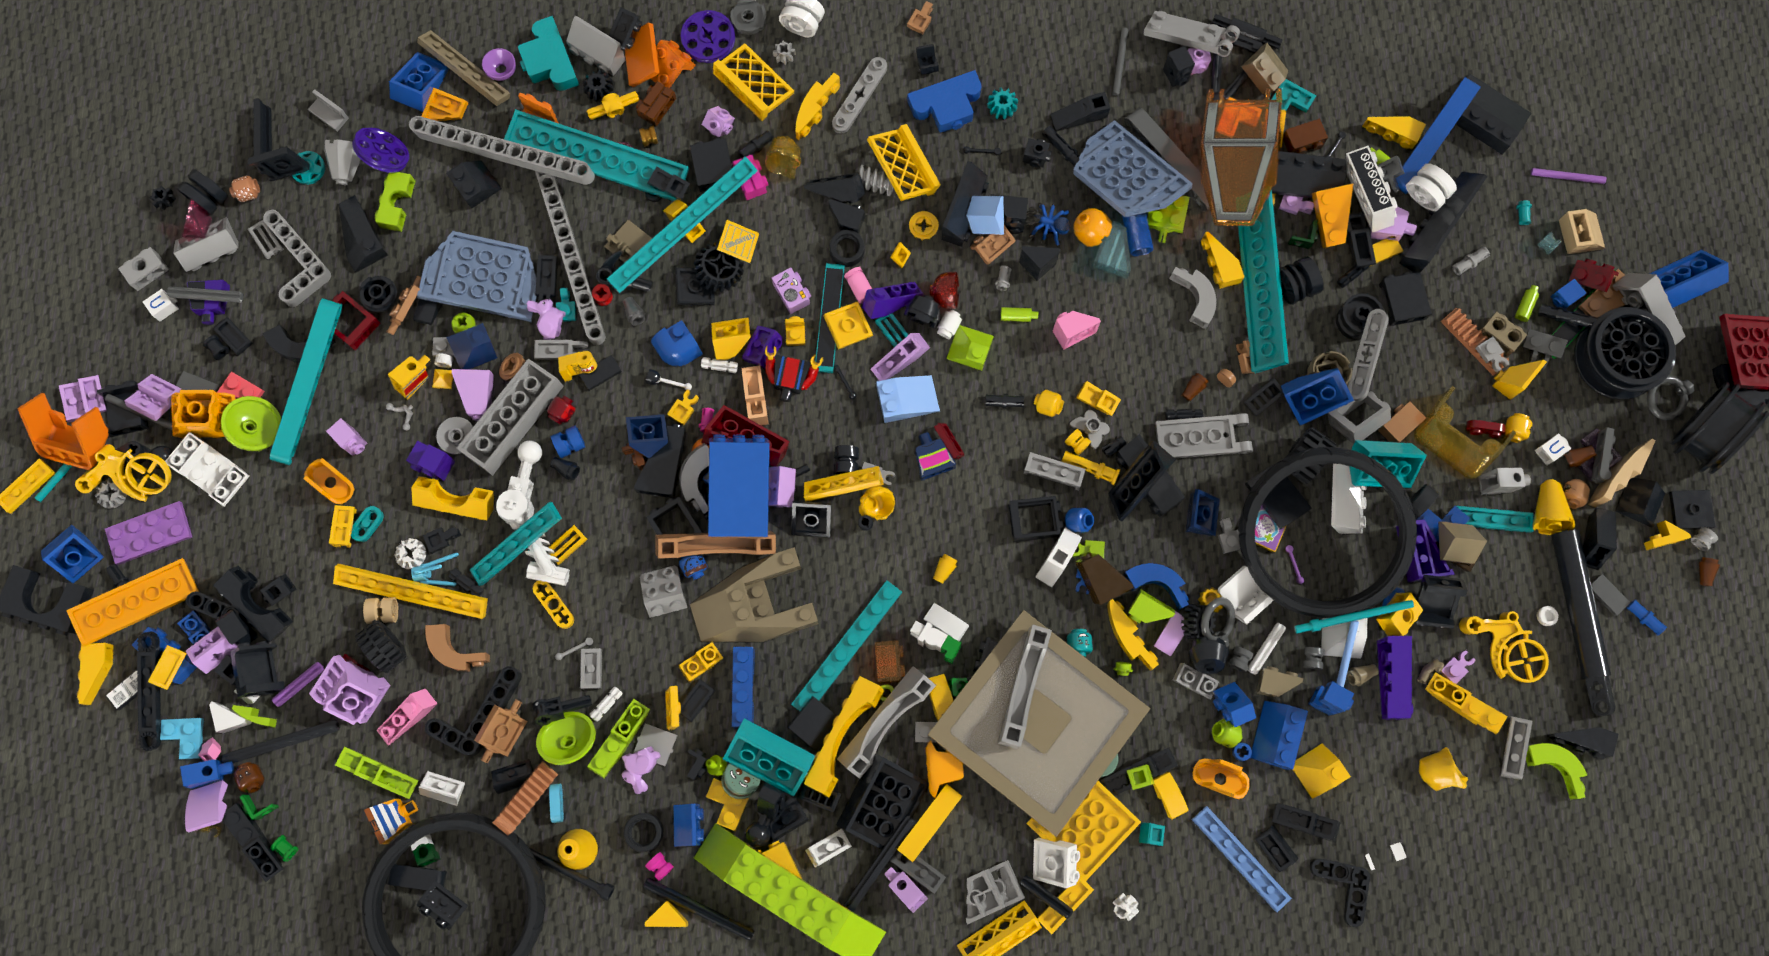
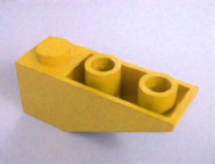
(1398, 129)
(1224, 264)
(95, 664)

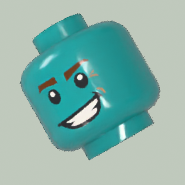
(1080, 641)

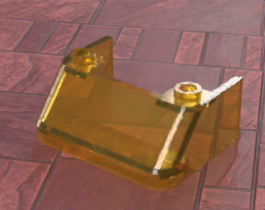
(1452, 445)

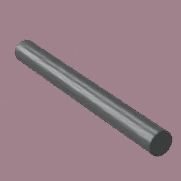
(1120, 62)
(121, 403)

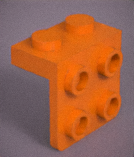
(671, 62)

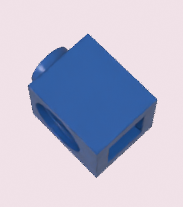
(1568, 294)

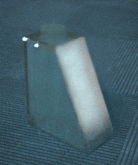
(1114, 252)

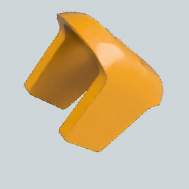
(319, 472)
(941, 768)
(1236, 780)

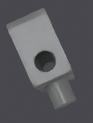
(1508, 481)

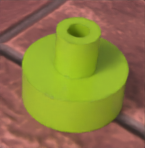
(716, 765)

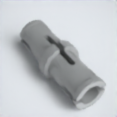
(1471, 260)

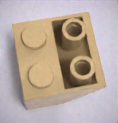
(1581, 231)

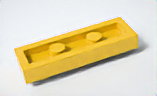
(25, 485)
(1072, 897)

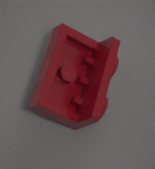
(1592, 275)

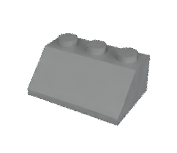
(595, 46)
(198, 251)

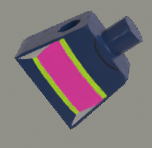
(933, 457)

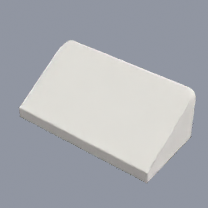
(441, 788)

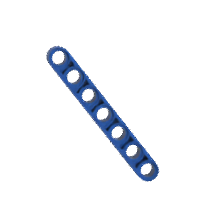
(1438, 131)

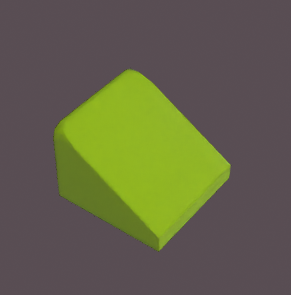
(1140, 777)

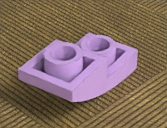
(1171, 635)

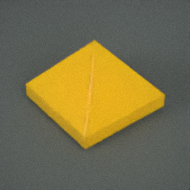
(900, 255)
(442, 379)

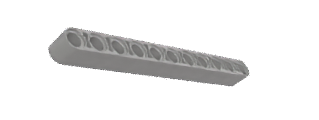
(441, 134)
(571, 259)

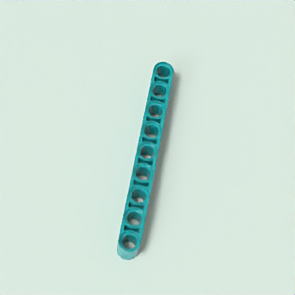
(305, 381)

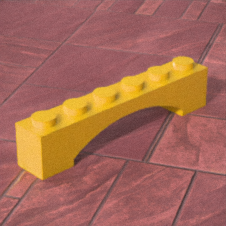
(822, 774)

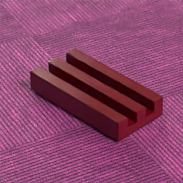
(949, 440)

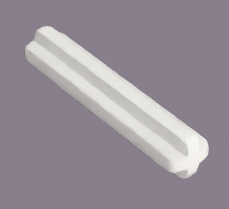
(1266, 648)

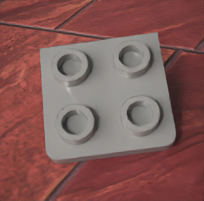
(662, 591)

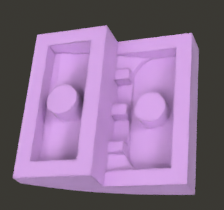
(81, 397)
(153, 397)
(205, 806)

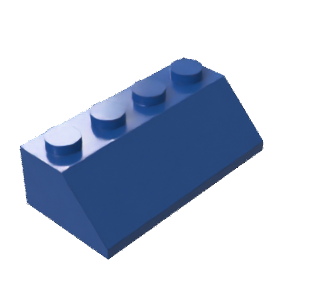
(1692, 276)

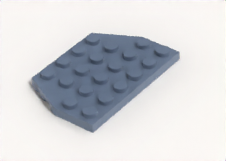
(1128, 172)
(480, 276)

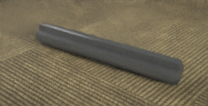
(205, 294)

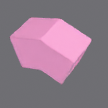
(210, 750)

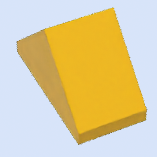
(666, 916)

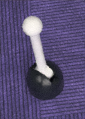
(654, 378)

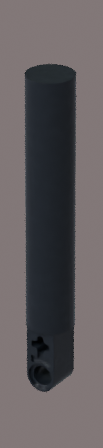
(1584, 618)

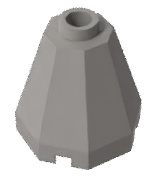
(341, 160)

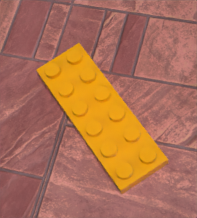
(132, 602)

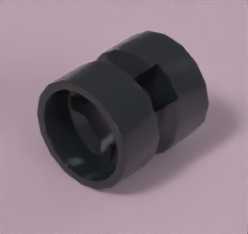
(846, 457)

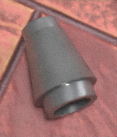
(633, 311)

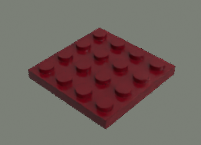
(1747, 349)

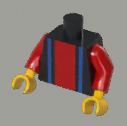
(790, 374)

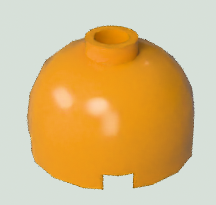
(1092, 226)

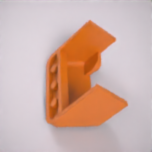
(60, 442)

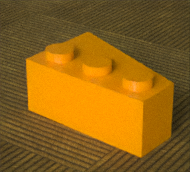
(1332, 213)

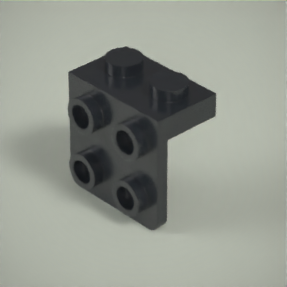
(625, 27)

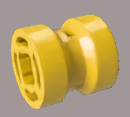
(1081, 445)

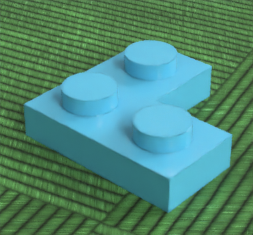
(188, 731)

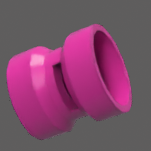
(659, 866)

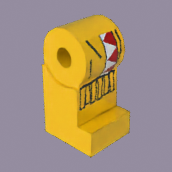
(576, 364)

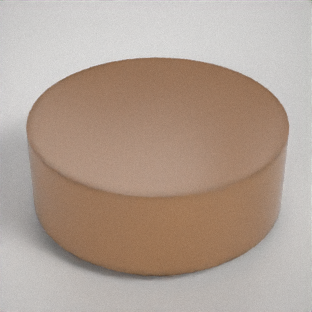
(1226, 377)

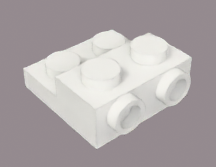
(1056, 862)

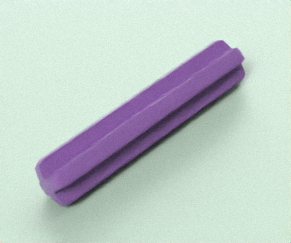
(298, 684)

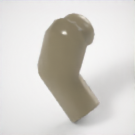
(1428, 669)

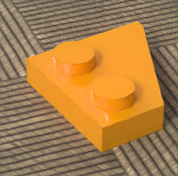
(444, 106)

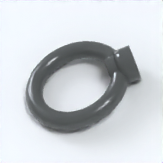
(1682, 389)
(1229, 624)

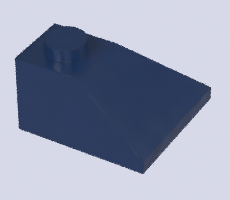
(472, 347)

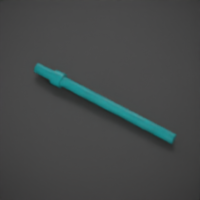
(1316, 624)

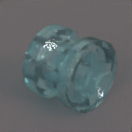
(1549, 243)

